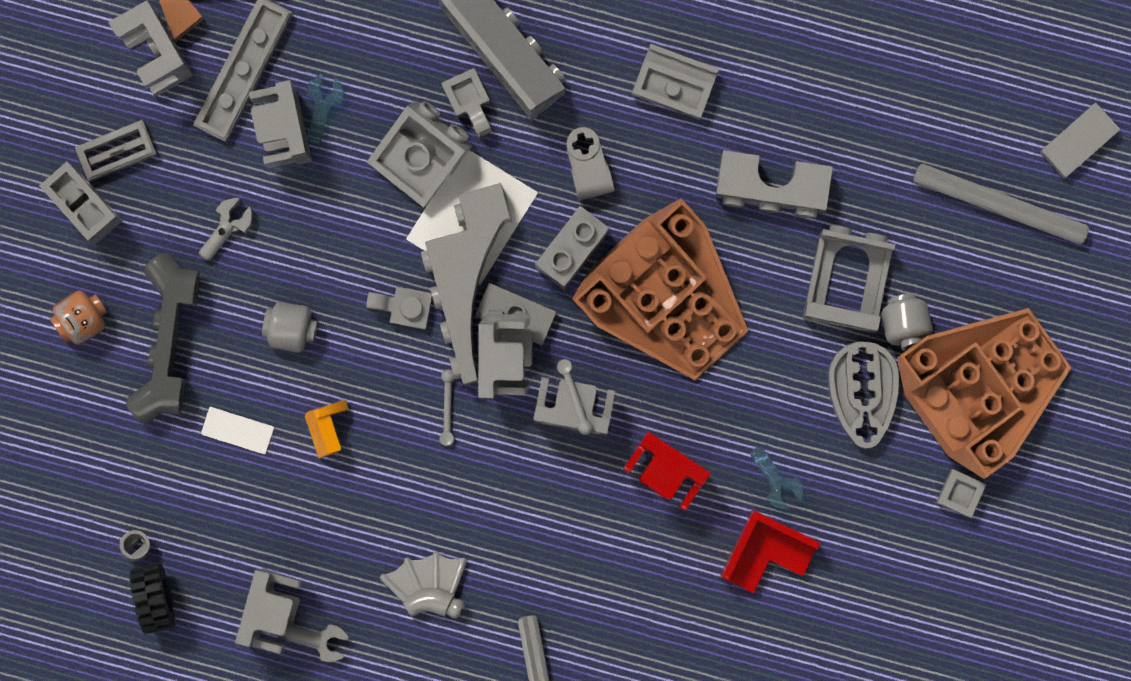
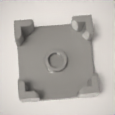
(145, 24)

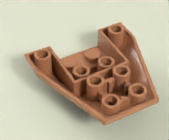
(665, 292)
(983, 386)

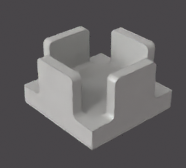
(280, 125)
(503, 354)
(564, 412)
(268, 610)

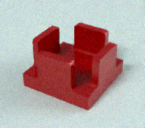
(667, 469)

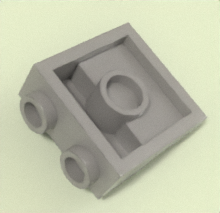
(420, 152)

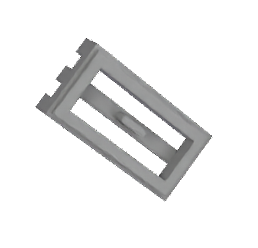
(145, 139)

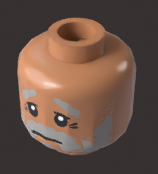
(78, 317)

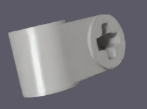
(589, 170)

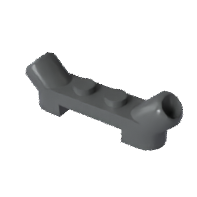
(178, 288)

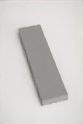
(243, 69)

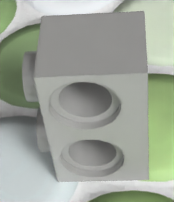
(80, 203)
(572, 247)

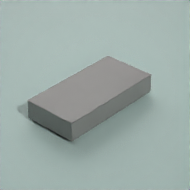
(1079, 140)

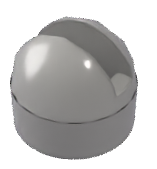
(129, 540)

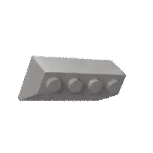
(507, 53)

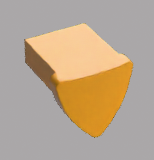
(322, 428)

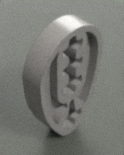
(884, 386)

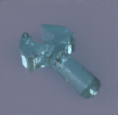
(322, 106)
(776, 479)

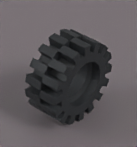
(152, 598)

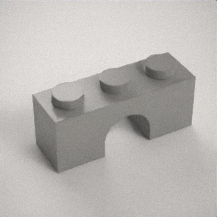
(741, 183)

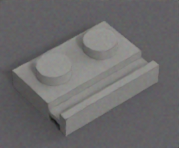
(675, 81)

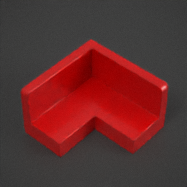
(763, 541)

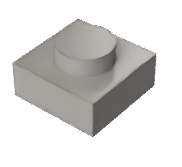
(961, 493)

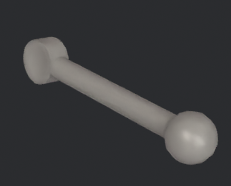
(564, 367)
(447, 437)

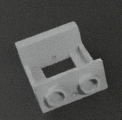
(879, 258)

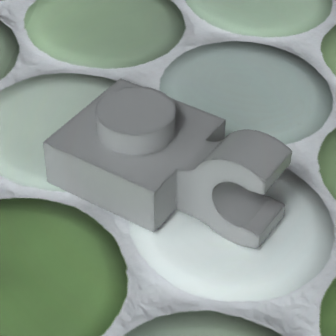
(467, 97)
(407, 306)

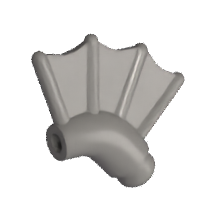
(428, 585)

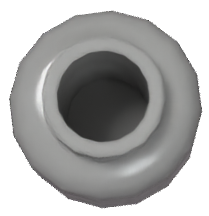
(906, 320)
(289, 327)

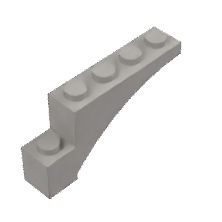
(457, 268)

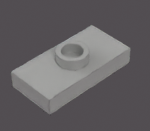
(501, 299)

